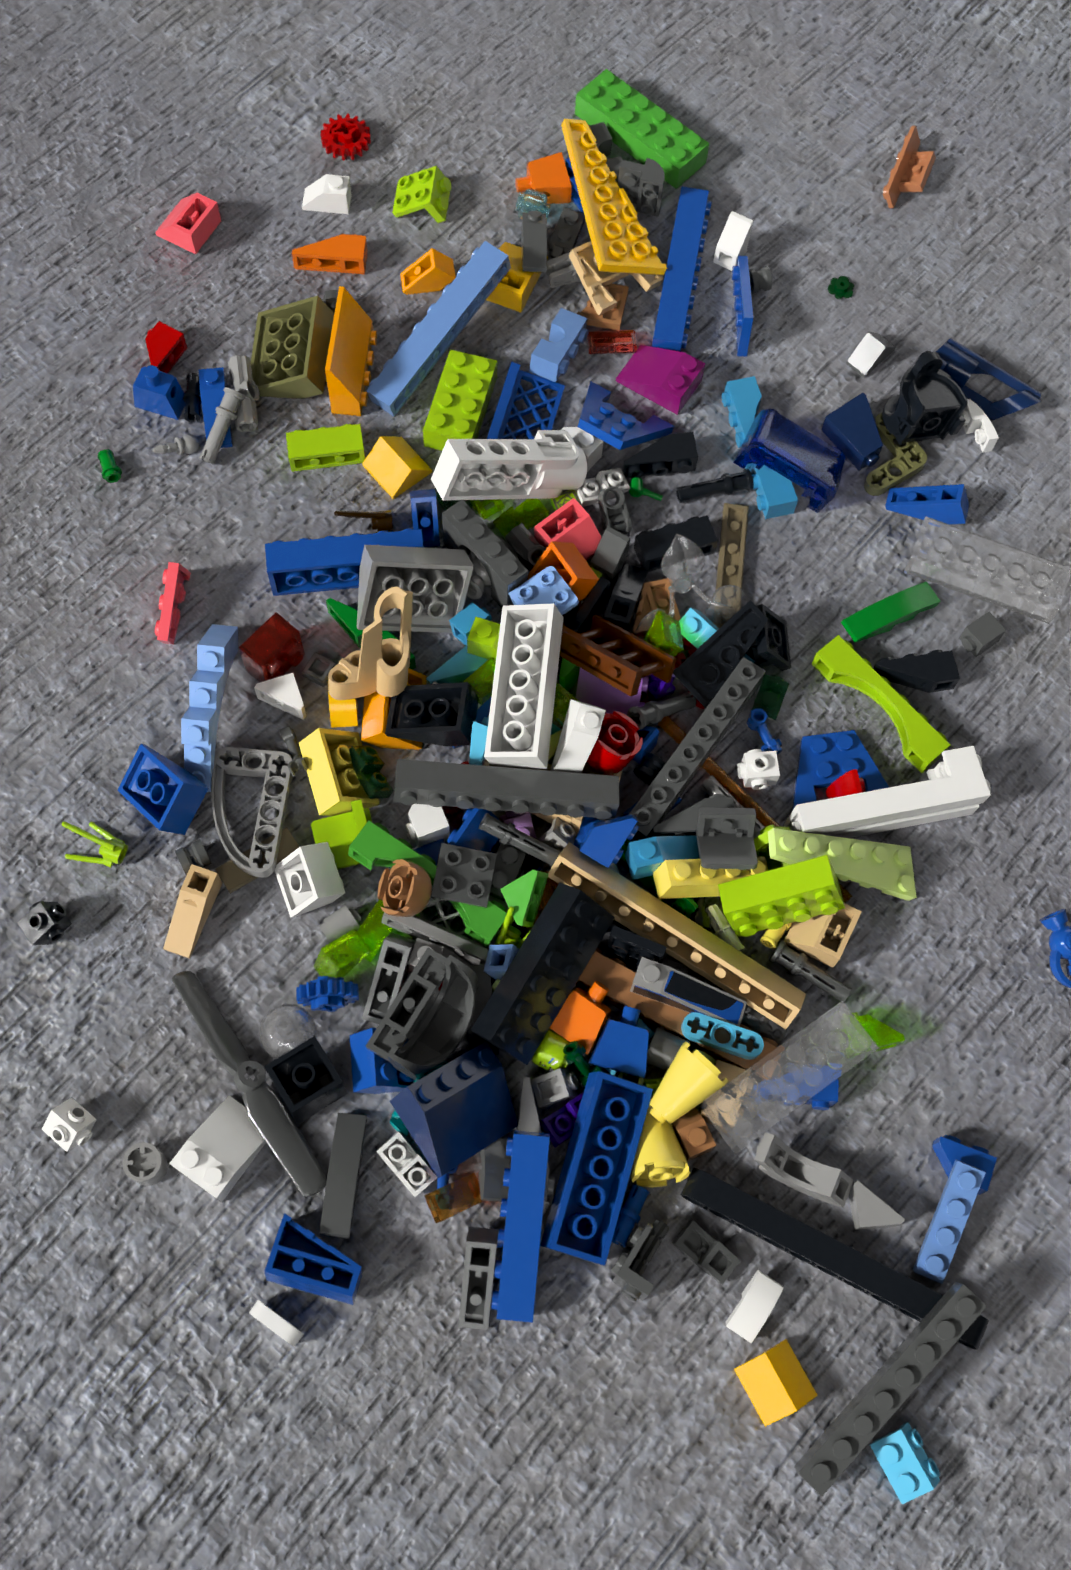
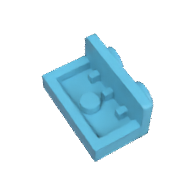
(906, 1463)

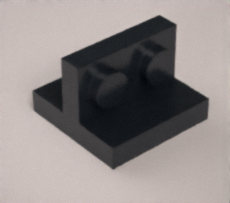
(771, 643)

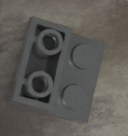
(643, 185)

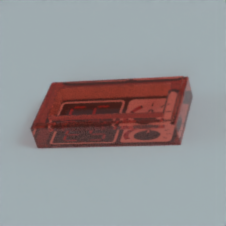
(612, 342)

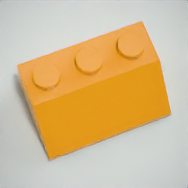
(376, 715)

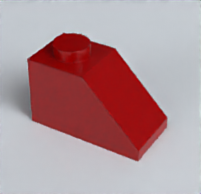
(165, 346)

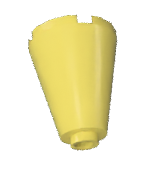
(685, 1085)
(658, 1155)

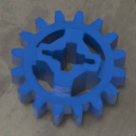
(327, 993)

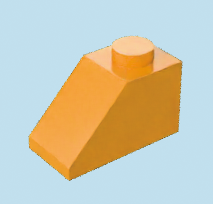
(428, 273)

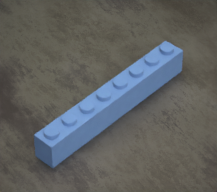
(438, 328)

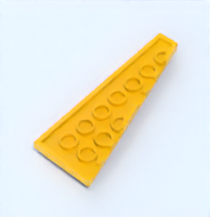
(611, 219)

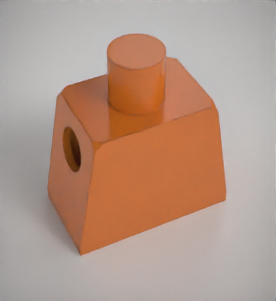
(548, 177)
(583, 1016)

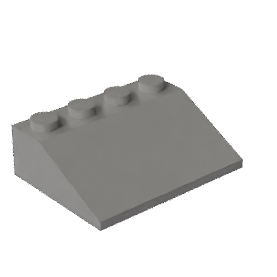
(433, 575)

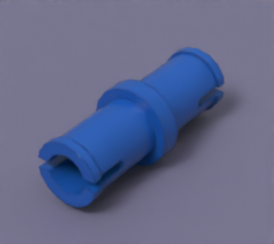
(629, 1214)

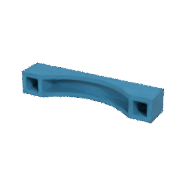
(774, 492)

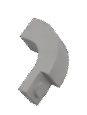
(802, 1173)

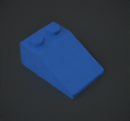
(162, 791)

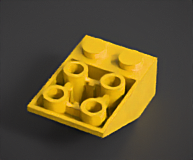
(517, 284)

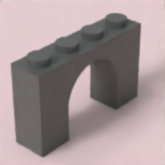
(468, 532)

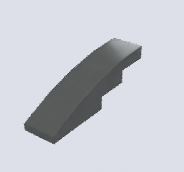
(343, 1175)

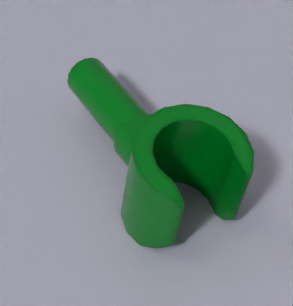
(637, 490)

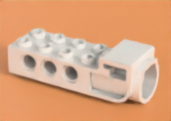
(510, 467)

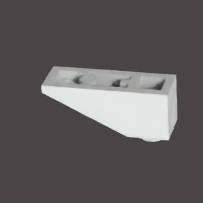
(577, 736)

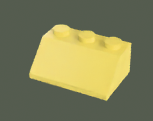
(332, 771)

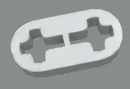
(276, 1323)

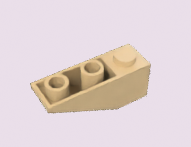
(192, 910)

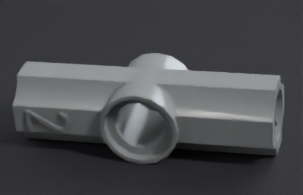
(242, 382)

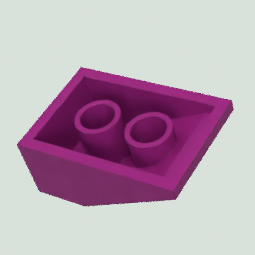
(662, 376)

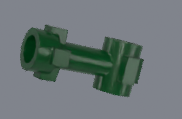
(574, 1053)

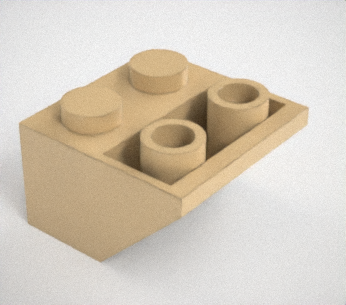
(824, 935)

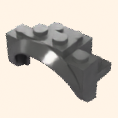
(425, 1017)

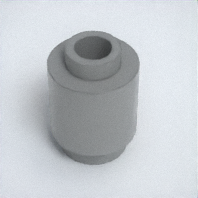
(340, 923)

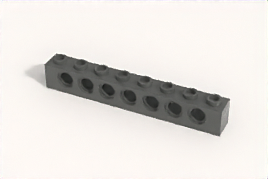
(696, 747)

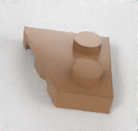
(612, 318)
(655, 596)

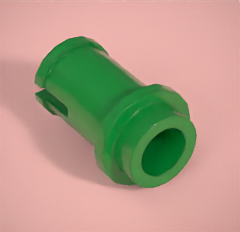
(111, 471)

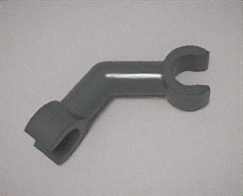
(297, 759)

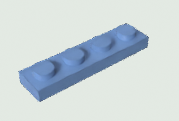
(949, 1221)

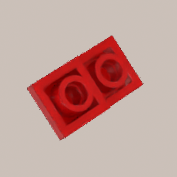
(846, 785)

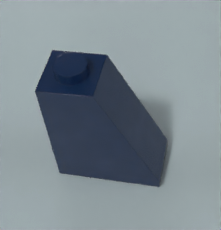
(855, 432)

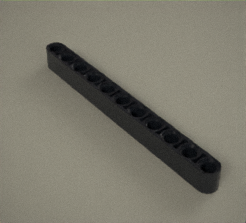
(819, 1250)

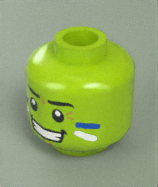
(550, 1052)

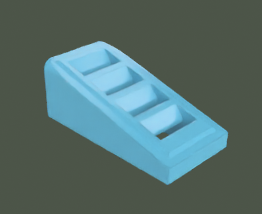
(478, 743)

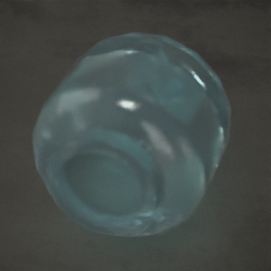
(530, 201)

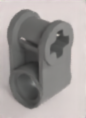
(616, 512)

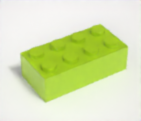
(460, 399)
(781, 896)

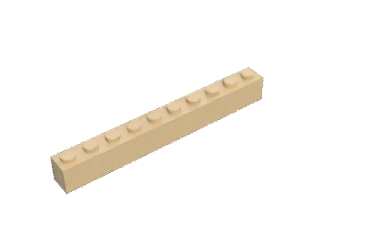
(682, 937)

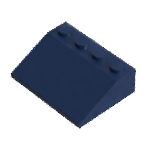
(458, 1108)

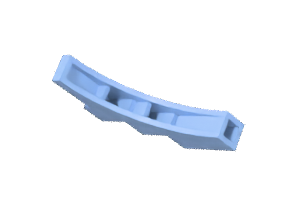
(206, 693)

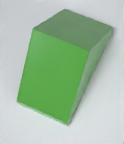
(525, 896)

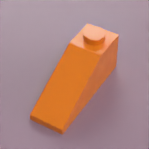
(336, 254)

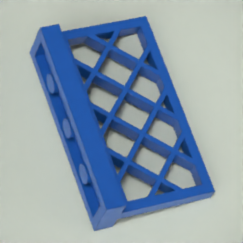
(508, 397)

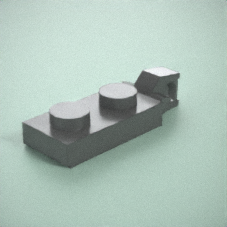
(566, 232)

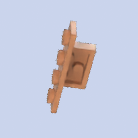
(910, 169)

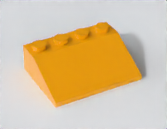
(349, 356)

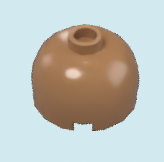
(404, 889)

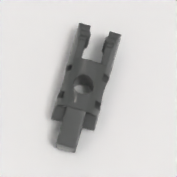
(762, 1025)

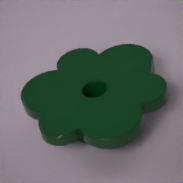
(841, 287)

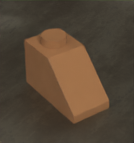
(693, 1135)

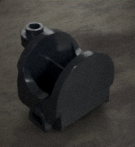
(927, 403)

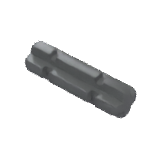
(649, 1247)

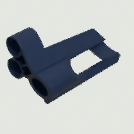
(962, 363)

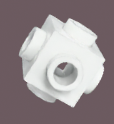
(759, 769)
(69, 1124)

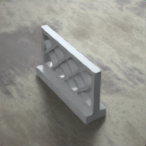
(432, 932)

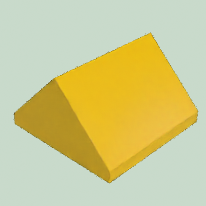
(395, 465)
(775, 1383)

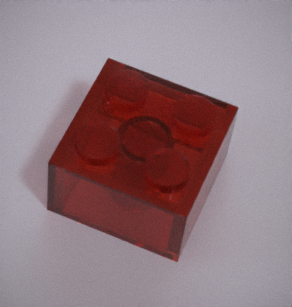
(272, 649)

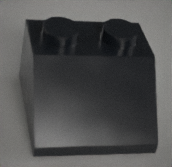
(306, 1080)

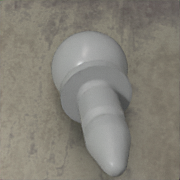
(187, 444)

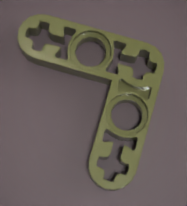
(901, 461)

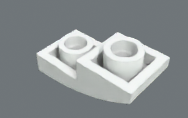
(979, 423)
(591, 487)
(406, 1164)
(755, 1306)

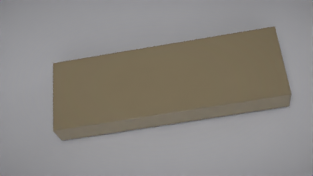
(236, 878)

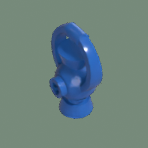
(1059, 944)

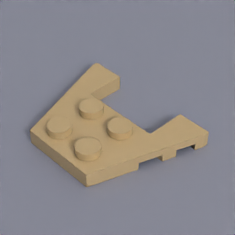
(595, 280)

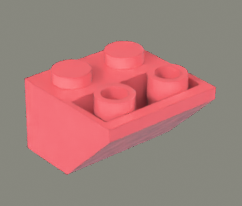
(191, 222)
(570, 525)

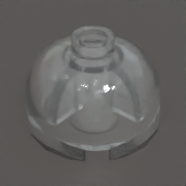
(285, 1029)

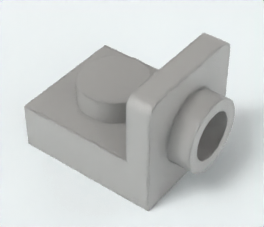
(559, 835)
(555, 1087)

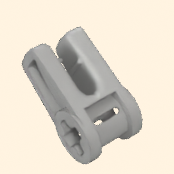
(561, 271)

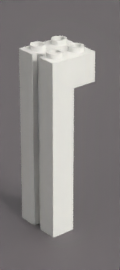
(951, 792)

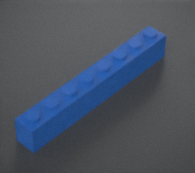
(681, 265)

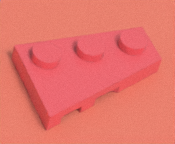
(173, 595)

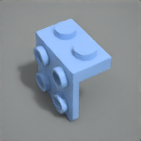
(545, 588)

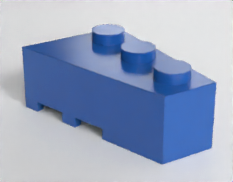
(311, 1265)

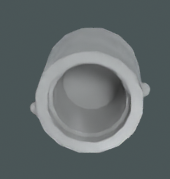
(145, 1164)

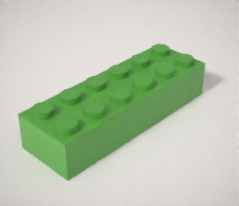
(642, 127)

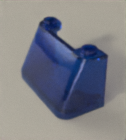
(795, 455)

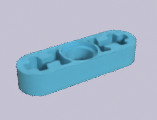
(740, 1049)

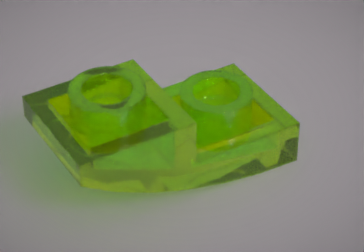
(528, 513)
(374, 931)

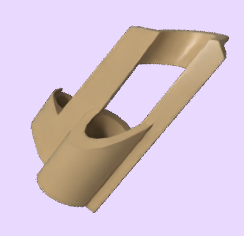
(379, 663)

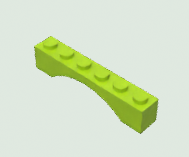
(844, 666)

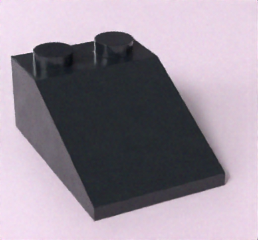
(434, 714)

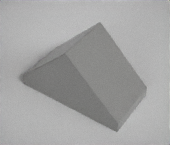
(870, 1211)

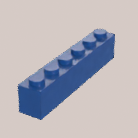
(522, 1226)

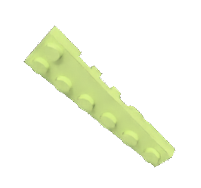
(861, 861)

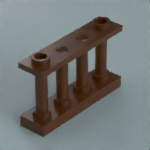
(613, 653)

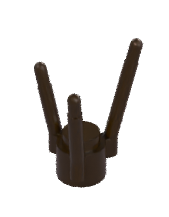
(379, 520)

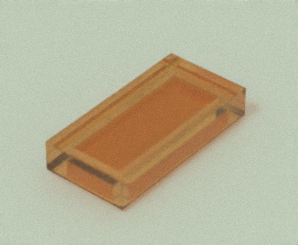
(454, 1198)

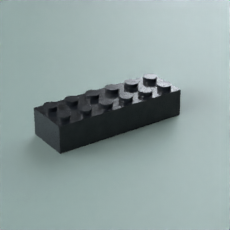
(543, 973)

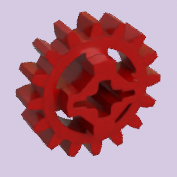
(345, 137)

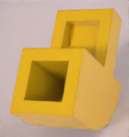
(343, 712)

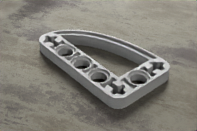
(266, 770)

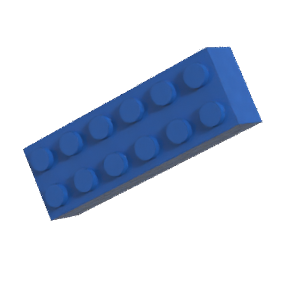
(327, 561)
(597, 1168)

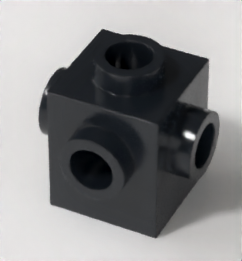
(44, 923)

